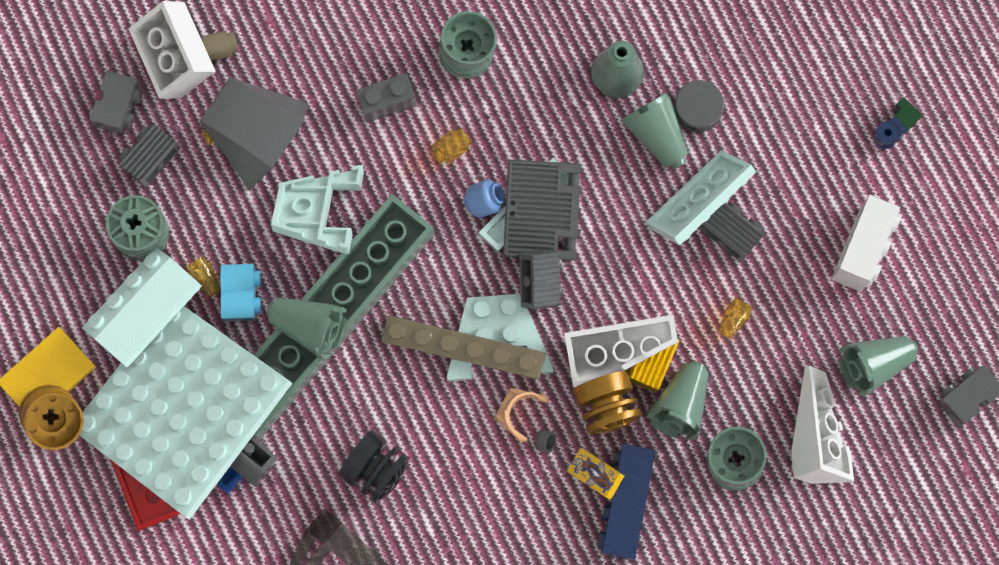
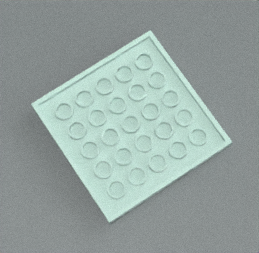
(182, 410)

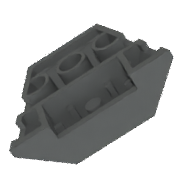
(252, 127)

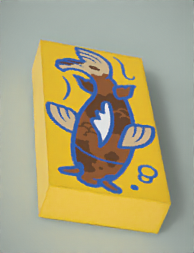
(595, 473)

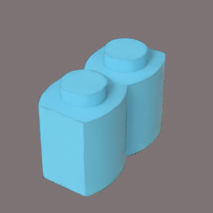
(239, 292)

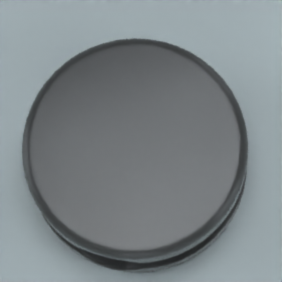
(699, 106)

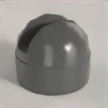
(545, 441)

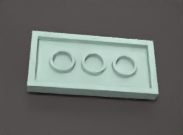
(700, 197)

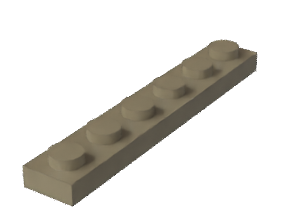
(463, 347)

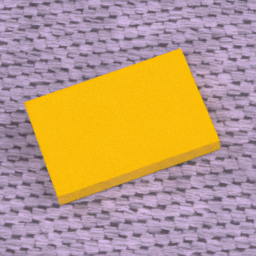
(51, 362)

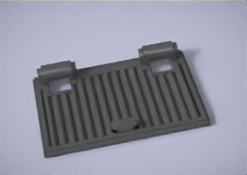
(541, 207)

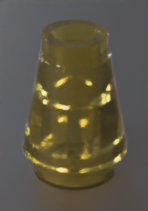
(205, 275)
(735, 317)

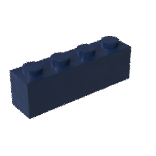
(628, 503)

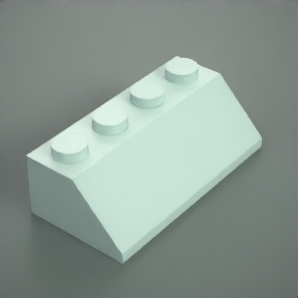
(141, 307)

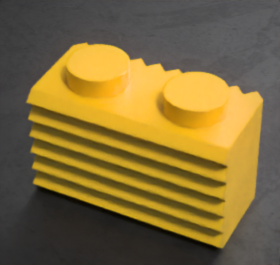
(652, 370)

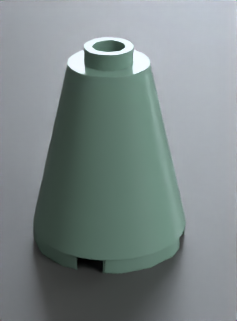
(617, 70)
(659, 131)
(309, 323)
(874, 362)
(682, 403)

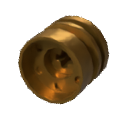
(607, 402)
(61, 428)

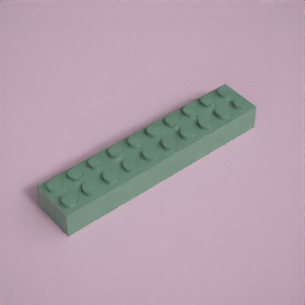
(353, 282)

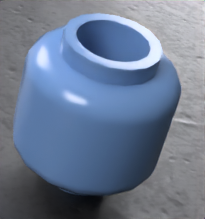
(484, 198)

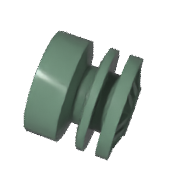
(465, 31)
(143, 239)
(746, 446)

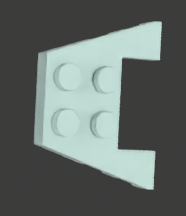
(304, 209)
(500, 320)

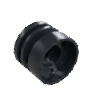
(373, 467)

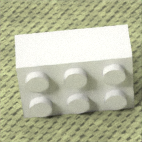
(171, 50)
(867, 244)

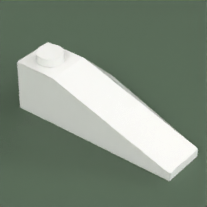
(617, 346)
(817, 444)

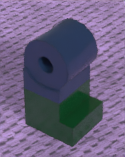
(892, 131)

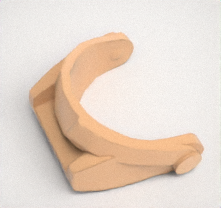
(511, 398)

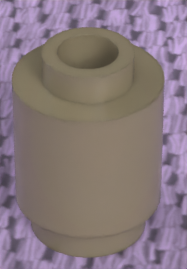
(220, 45)

